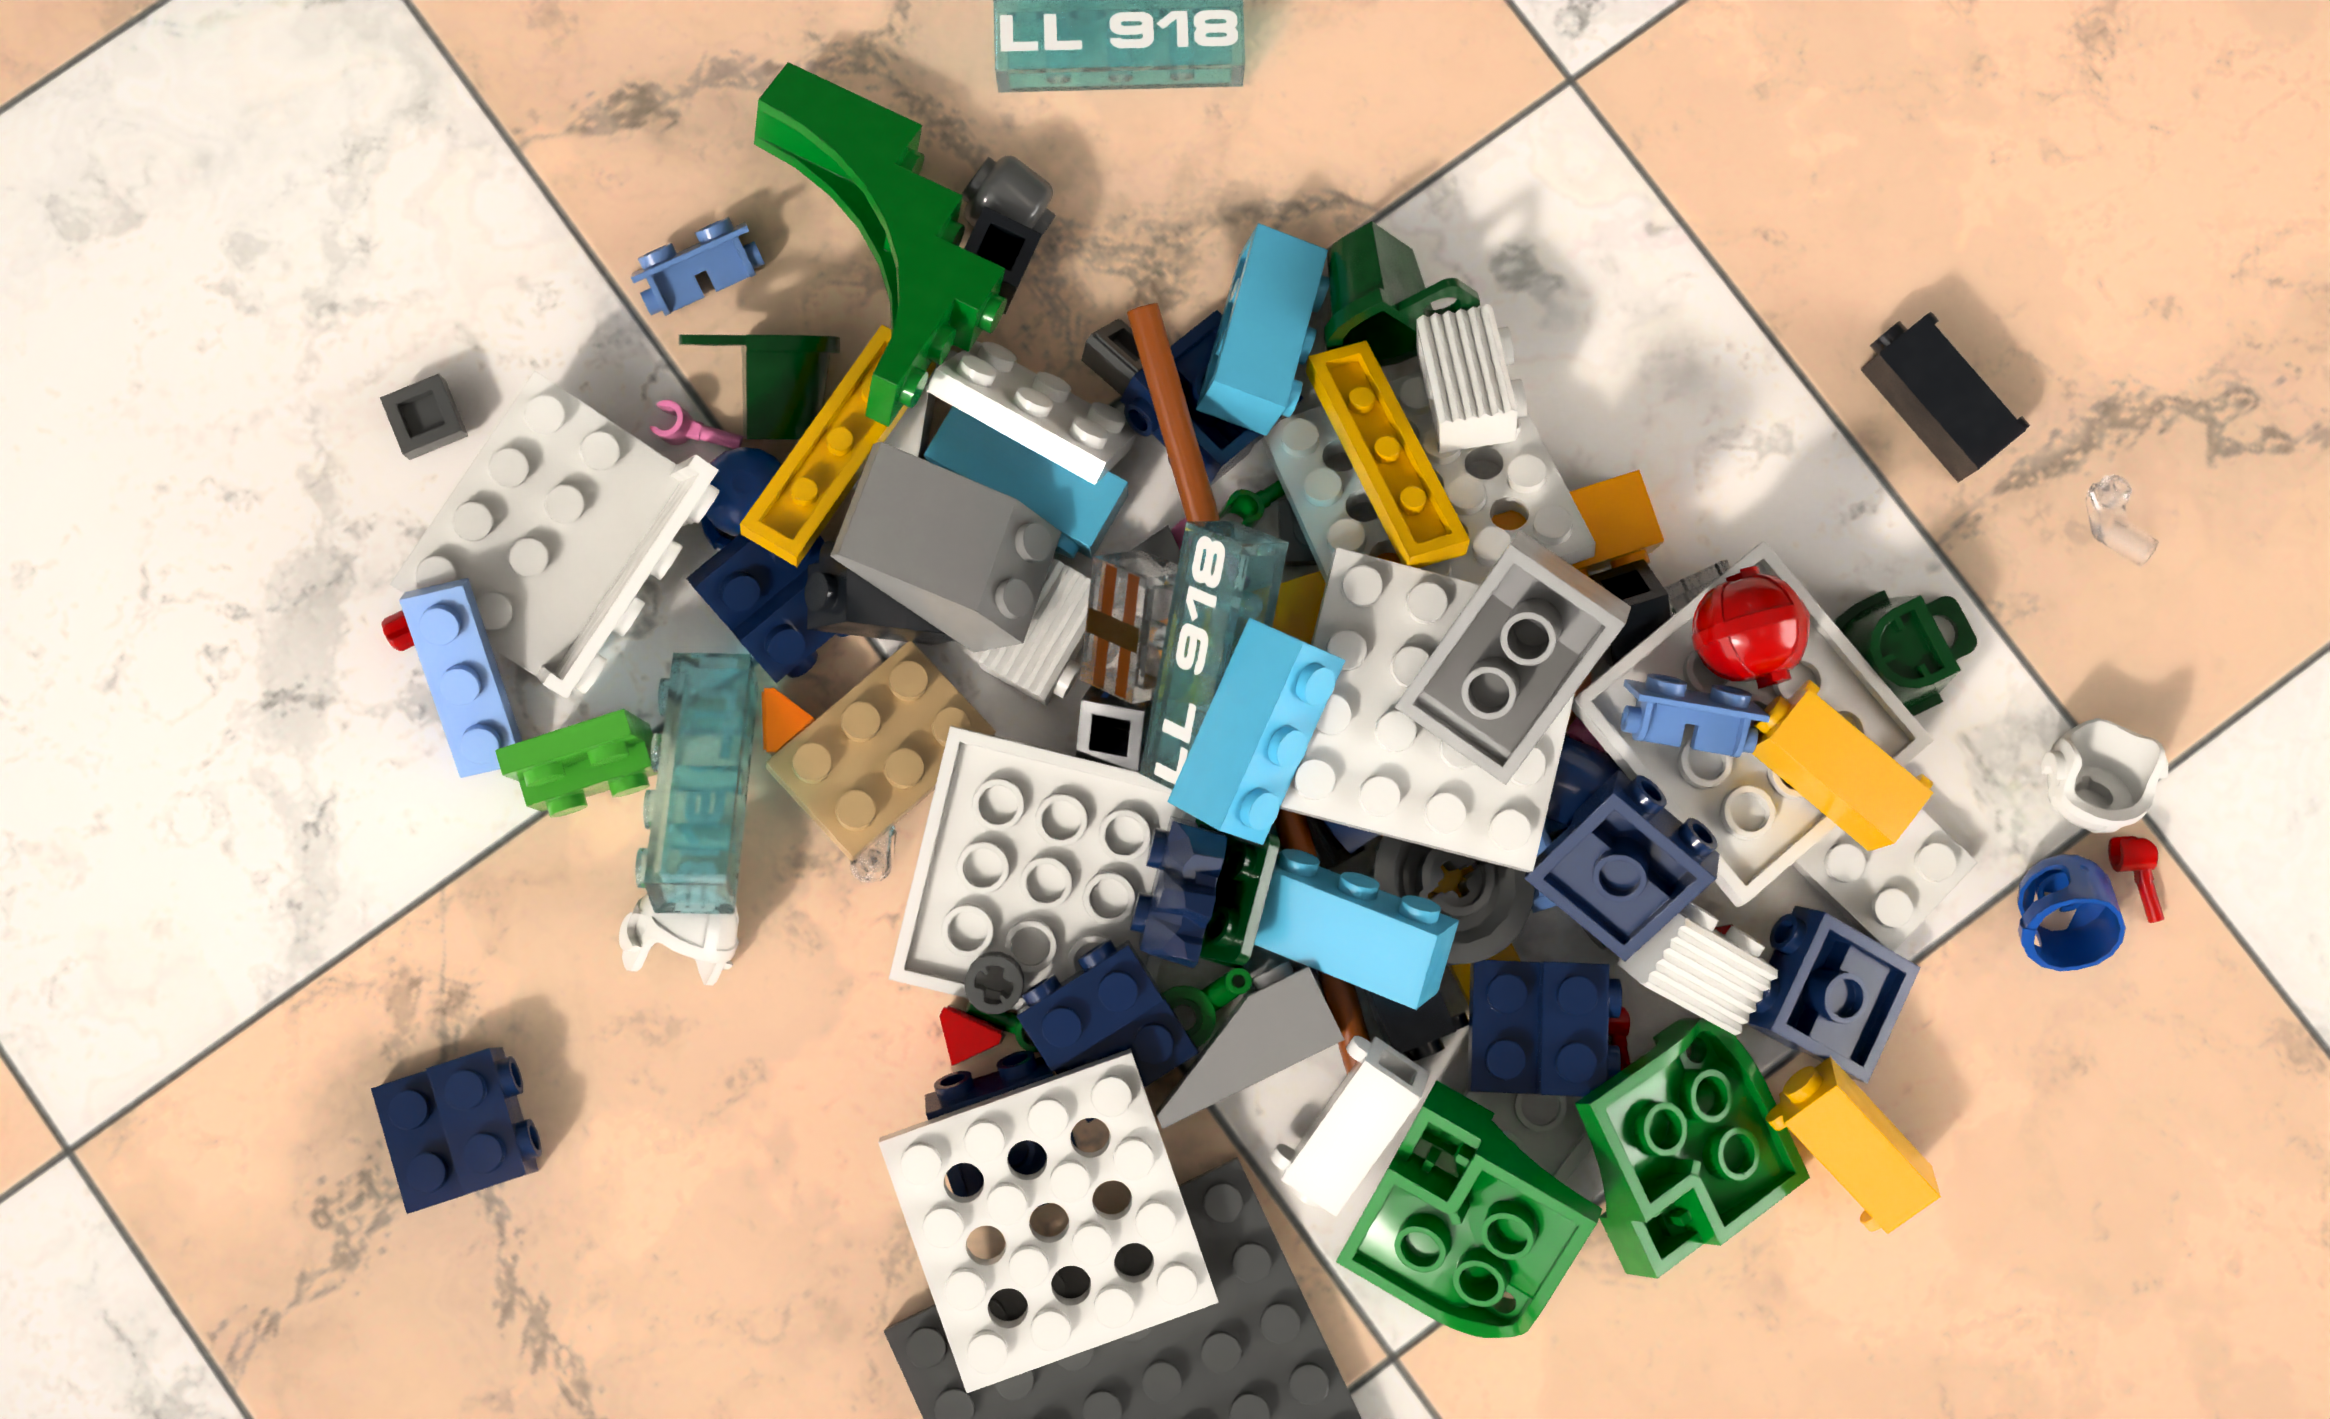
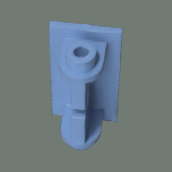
(673, 273)
(1719, 717)

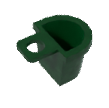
(1382, 293)
(780, 380)
(1907, 646)

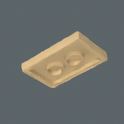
(875, 750)

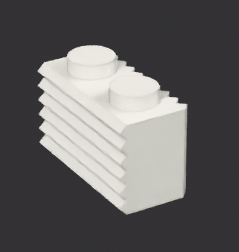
(1468, 378)
(1055, 636)
(1704, 969)

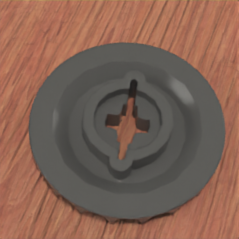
(1491, 903)

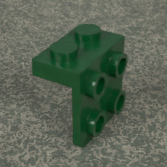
(1239, 900)

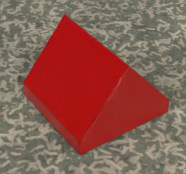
(967, 1034)

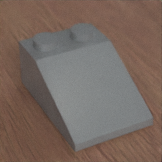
(947, 548)
(1514, 657)
(1259, 1038)

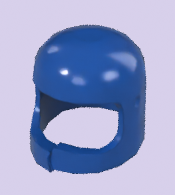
(741, 480)
(2095, 927)

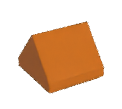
(781, 720)

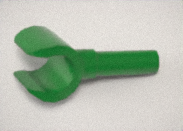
(1251, 505)
(1008, 1022)

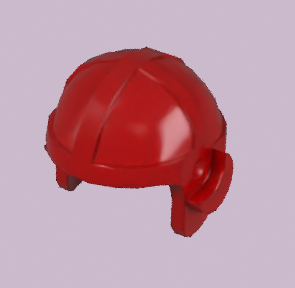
(1751, 629)

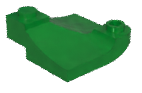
(1686, 1147)
(1468, 1221)

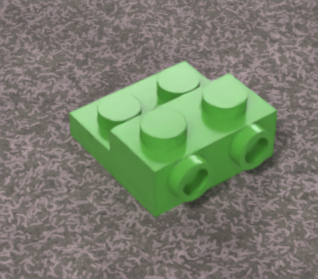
(581, 761)

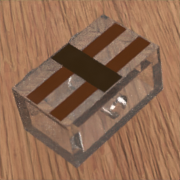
(1127, 623)

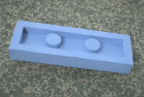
(461, 674)

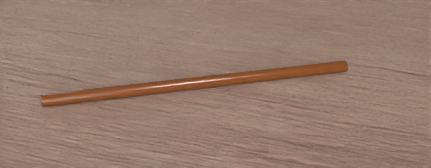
(1201, 506)

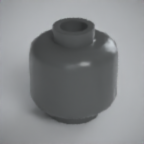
(1011, 191)

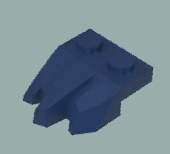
(1182, 893)

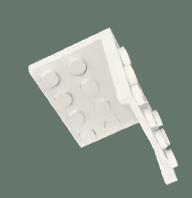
(559, 532)

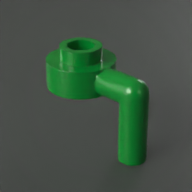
(1209, 1000)

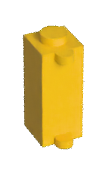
(1839, 768)
(1856, 1145)

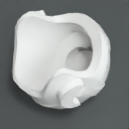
(2103, 775)
(704, 937)

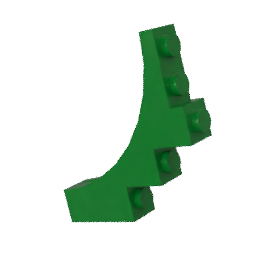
(911, 224)

